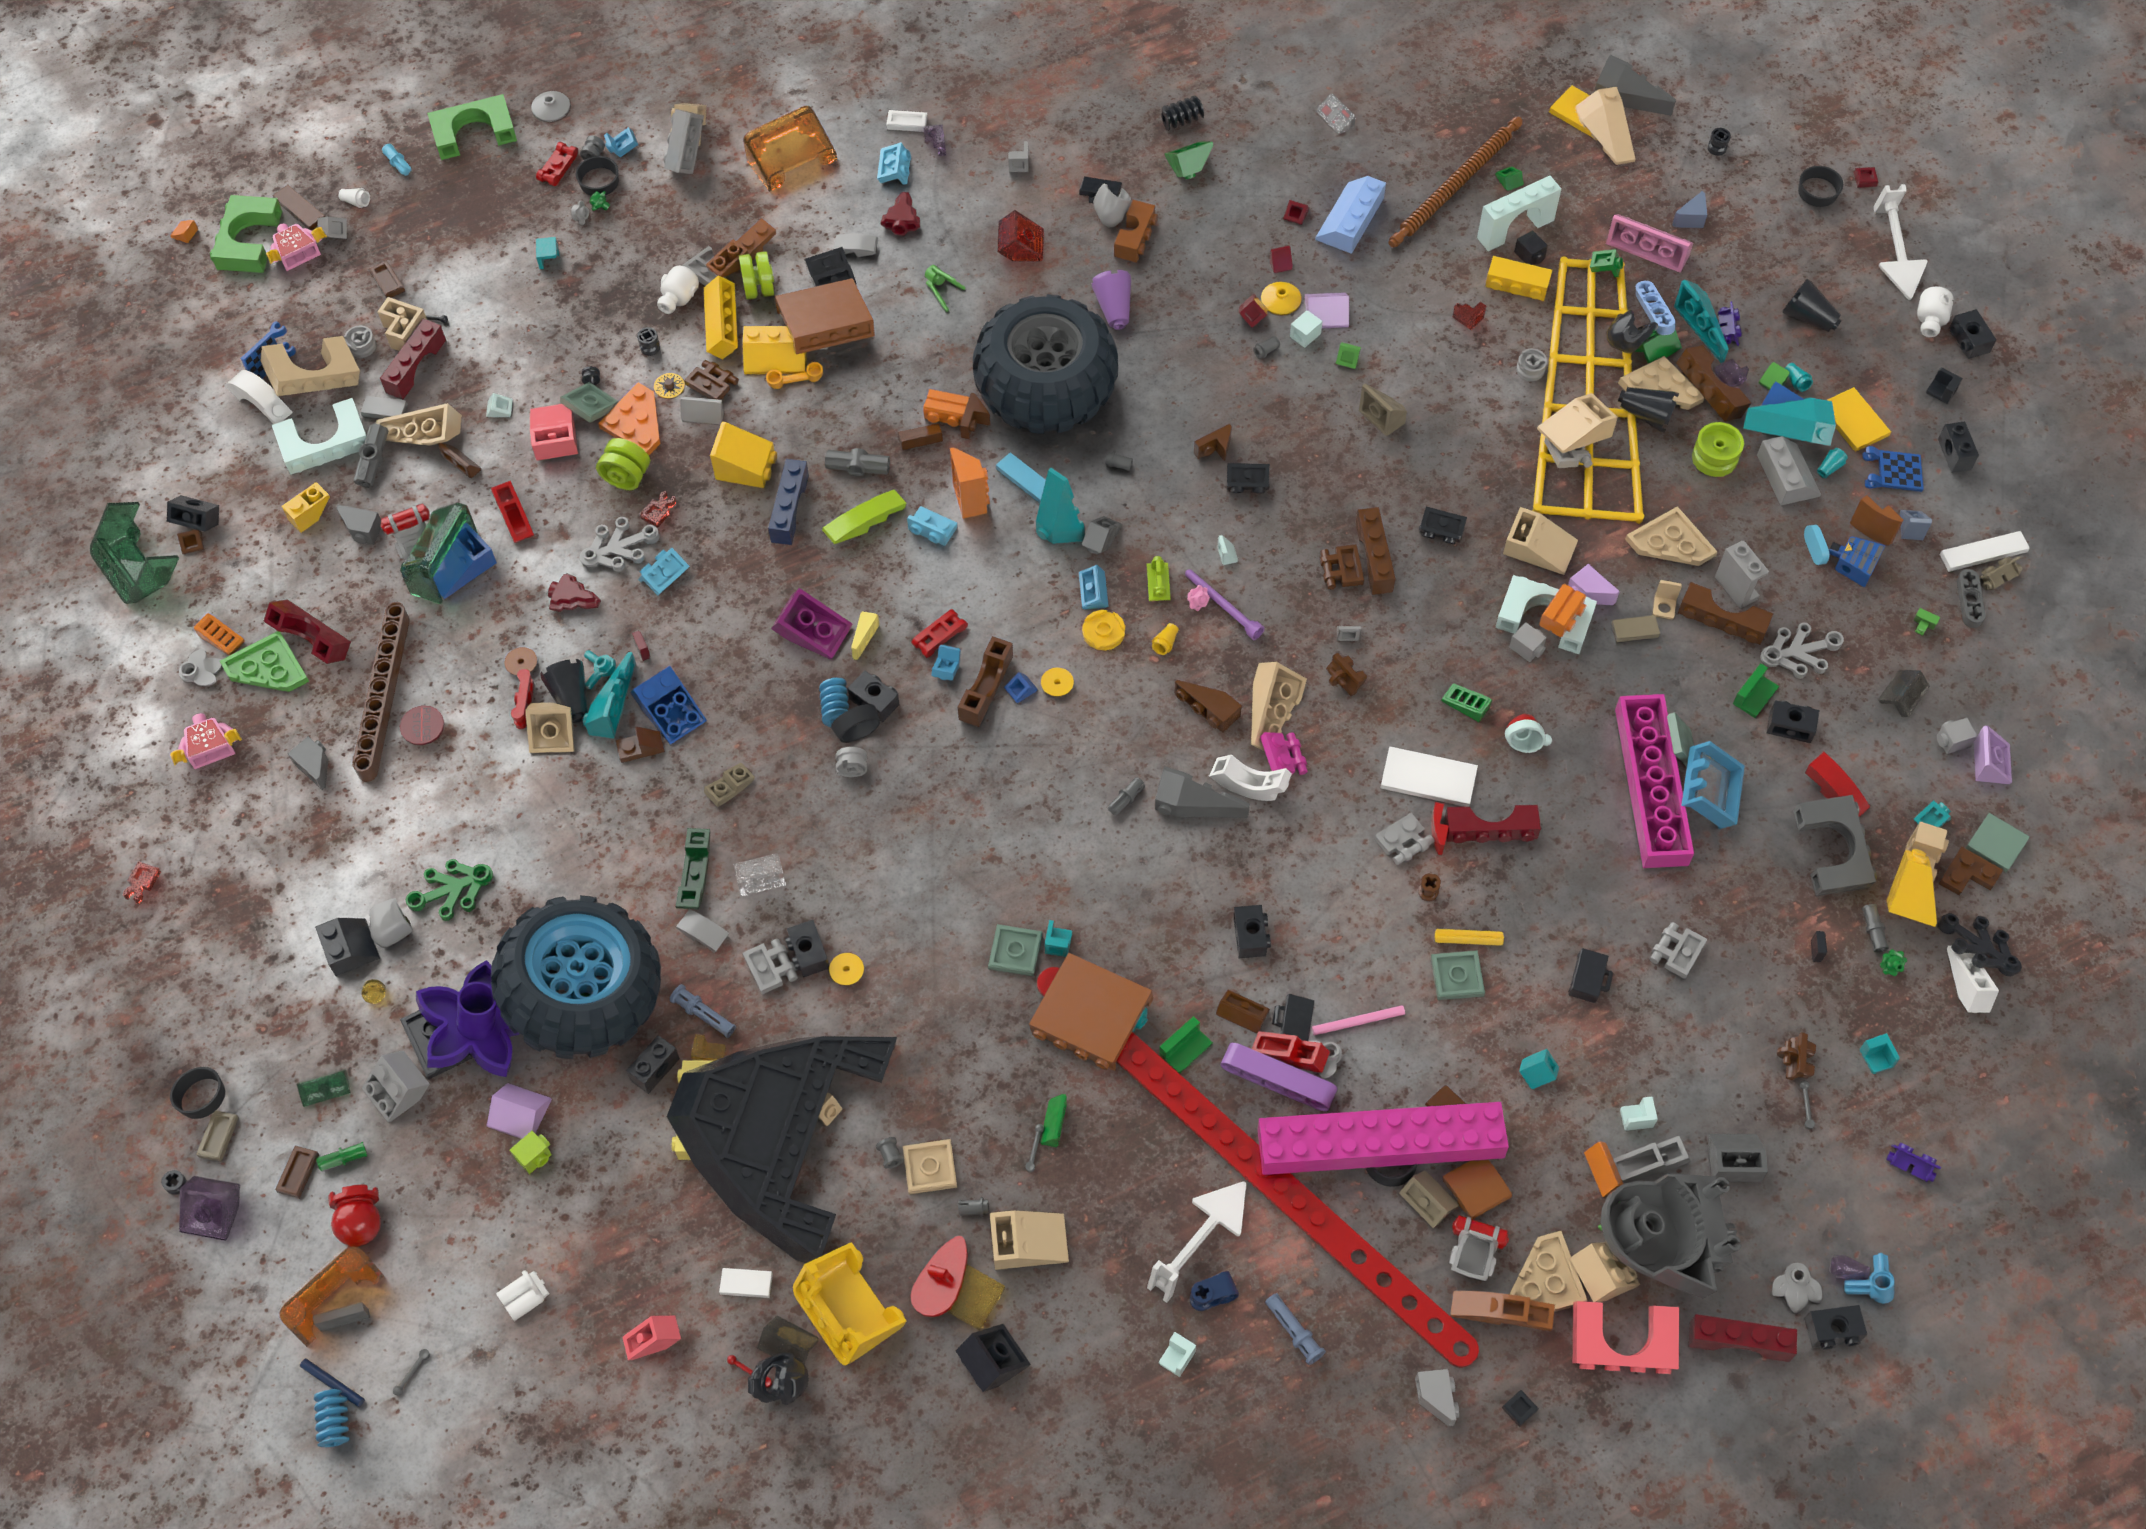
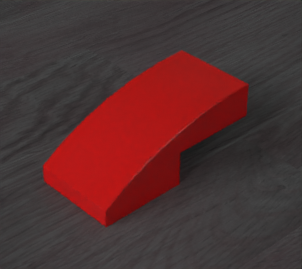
(1438, 830)

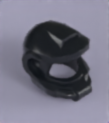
(1625, 336)
(789, 1381)

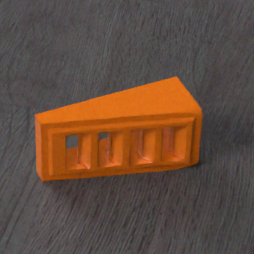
(209, 625)

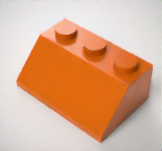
(969, 483)

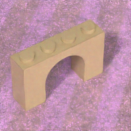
(290, 379)

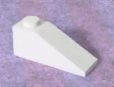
(1972, 983)

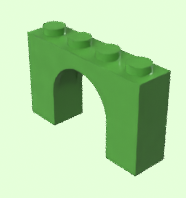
(448, 121)
(239, 214)

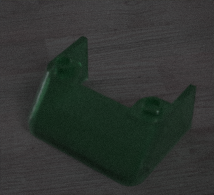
(432, 548)
(121, 559)

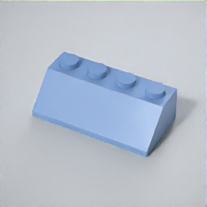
(1352, 213)

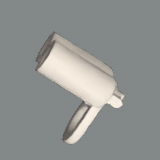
(523, 1294)

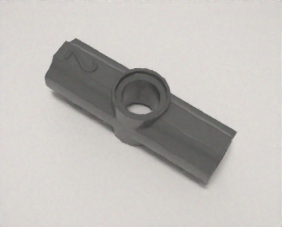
(857, 462)
(368, 465)

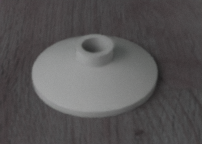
(550, 106)

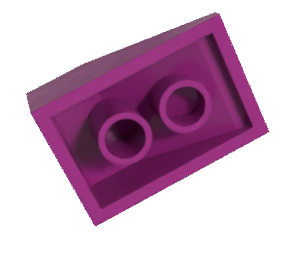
(811, 624)

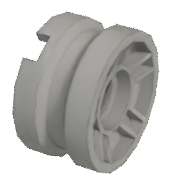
(360, 341)
(1526, 369)
(851, 762)

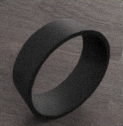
(594, 163)
(1824, 173)
(846, 727)
(189, 1078)
(1388, 1180)

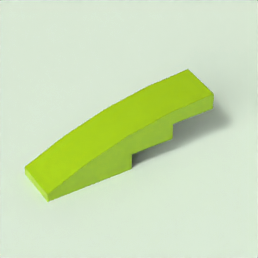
(860, 518)

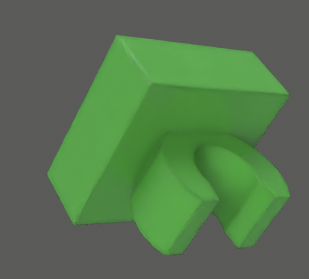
(1348, 355)
(1925, 620)

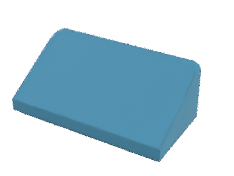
(1093, 588)

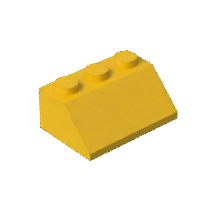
(770, 349)

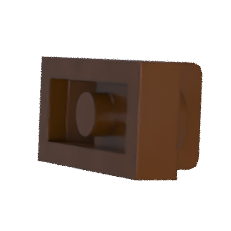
(974, 413)
(1217, 440)
(643, 744)

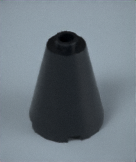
(1813, 308)
(1649, 405)
(567, 686)

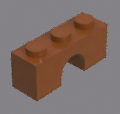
(1131, 244)

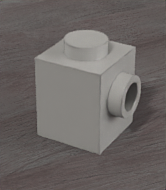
(1528, 642)
(1956, 735)

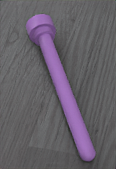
(1252, 628)

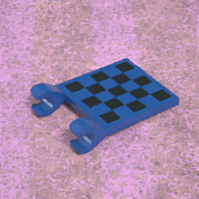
(252, 358)
(1895, 469)

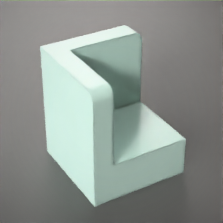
(1306, 328)
(1639, 1116)
(1177, 1354)

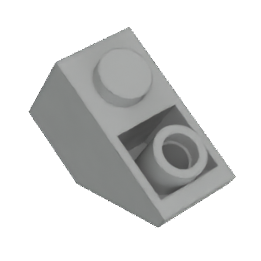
(1435, 1395)

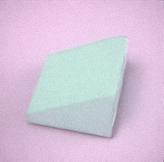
(499, 406)
(1226, 551)

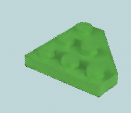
(266, 664)

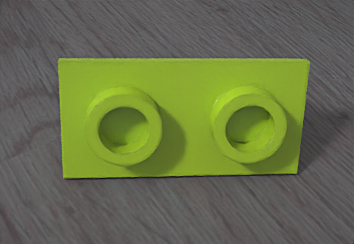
(1158, 580)

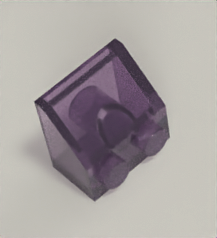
(208, 1207)

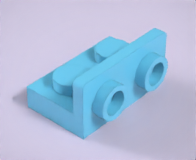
(894, 163)
(931, 525)
(663, 571)

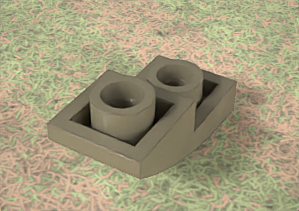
(732, 783)

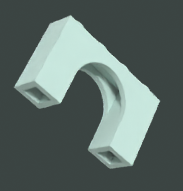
(1540, 200)
(302, 455)
(1526, 594)

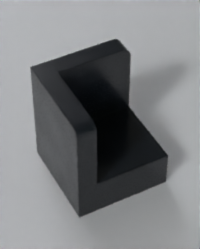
(1944, 385)

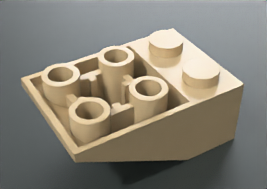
(1579, 424)
(1539, 542)
(1028, 1239)

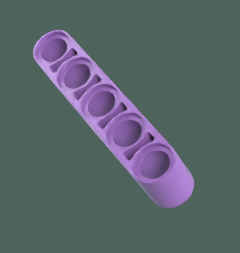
(1279, 1077)

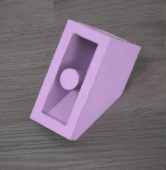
(1594, 586)

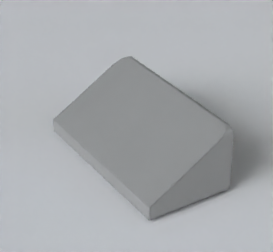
(701, 410)

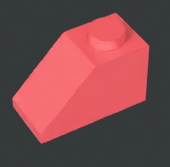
(651, 1336)

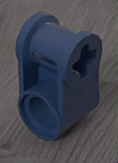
(1217, 1289)

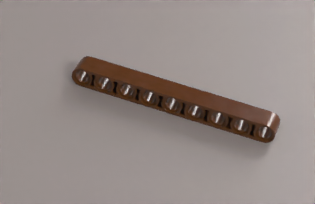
(384, 699)

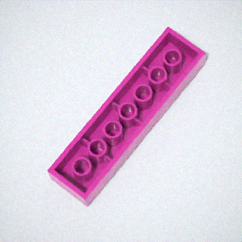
(1654, 781)

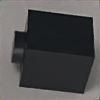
(1531, 248)

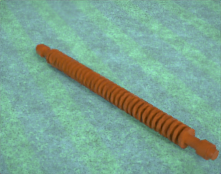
(1455, 181)

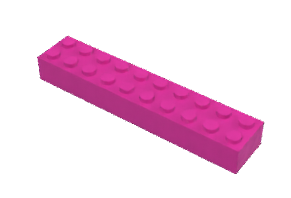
(1382, 1138)

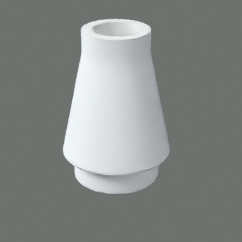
(356, 197)

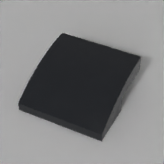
(829, 267)

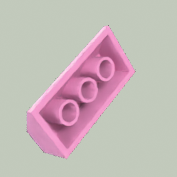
(1649, 243)

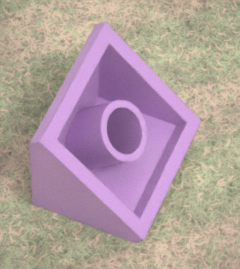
(1330, 308)
(1992, 757)
(517, 1110)

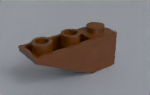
(1212, 704)

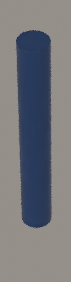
(331, 1382)

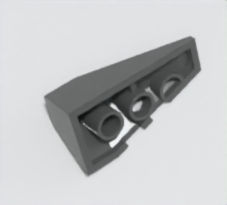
(1633, 88)
(1186, 798)

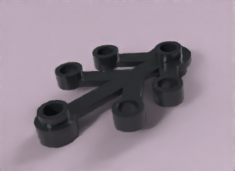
(1981, 945)

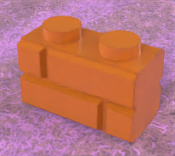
(945, 407)
(1562, 611)

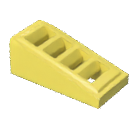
(865, 630)

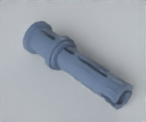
(694, 1003)
(1301, 1338)

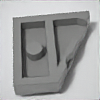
(698, 266)

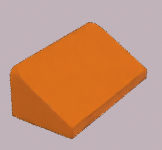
(1603, 1168)

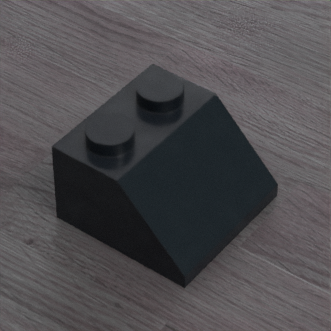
(347, 944)
(992, 1357)

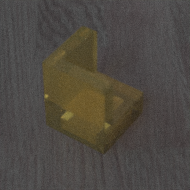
(706, 1051)

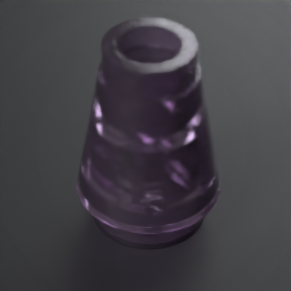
(1848, 1268)

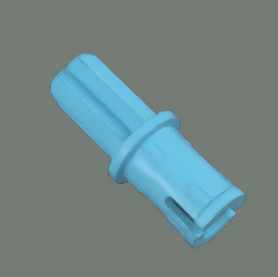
(396, 159)

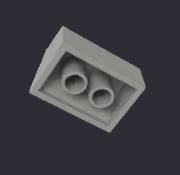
(683, 141)
(1787, 471)

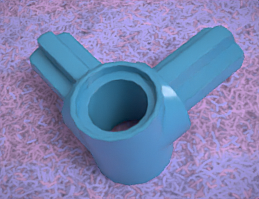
(1880, 1277)

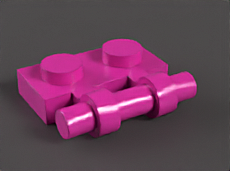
(1278, 752)

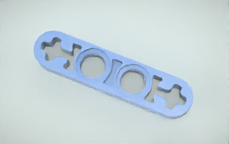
(1656, 307)

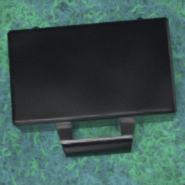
(1091, 186)
(1589, 976)
(1296, 1016)

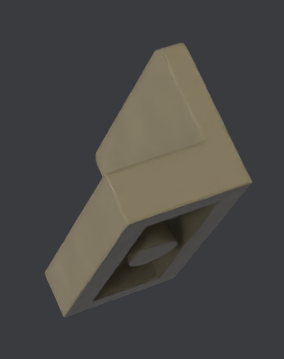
(1428, 1198)

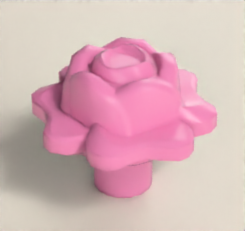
(1198, 597)

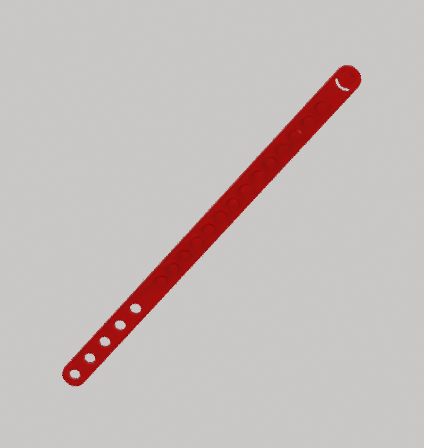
(1288, 1194)

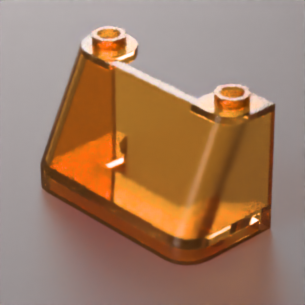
(787, 145)
(297, 1308)

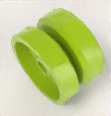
(757, 275)
(1717, 449)
(623, 464)

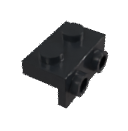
(1248, 477)
(1442, 525)

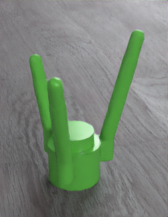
(937, 277)

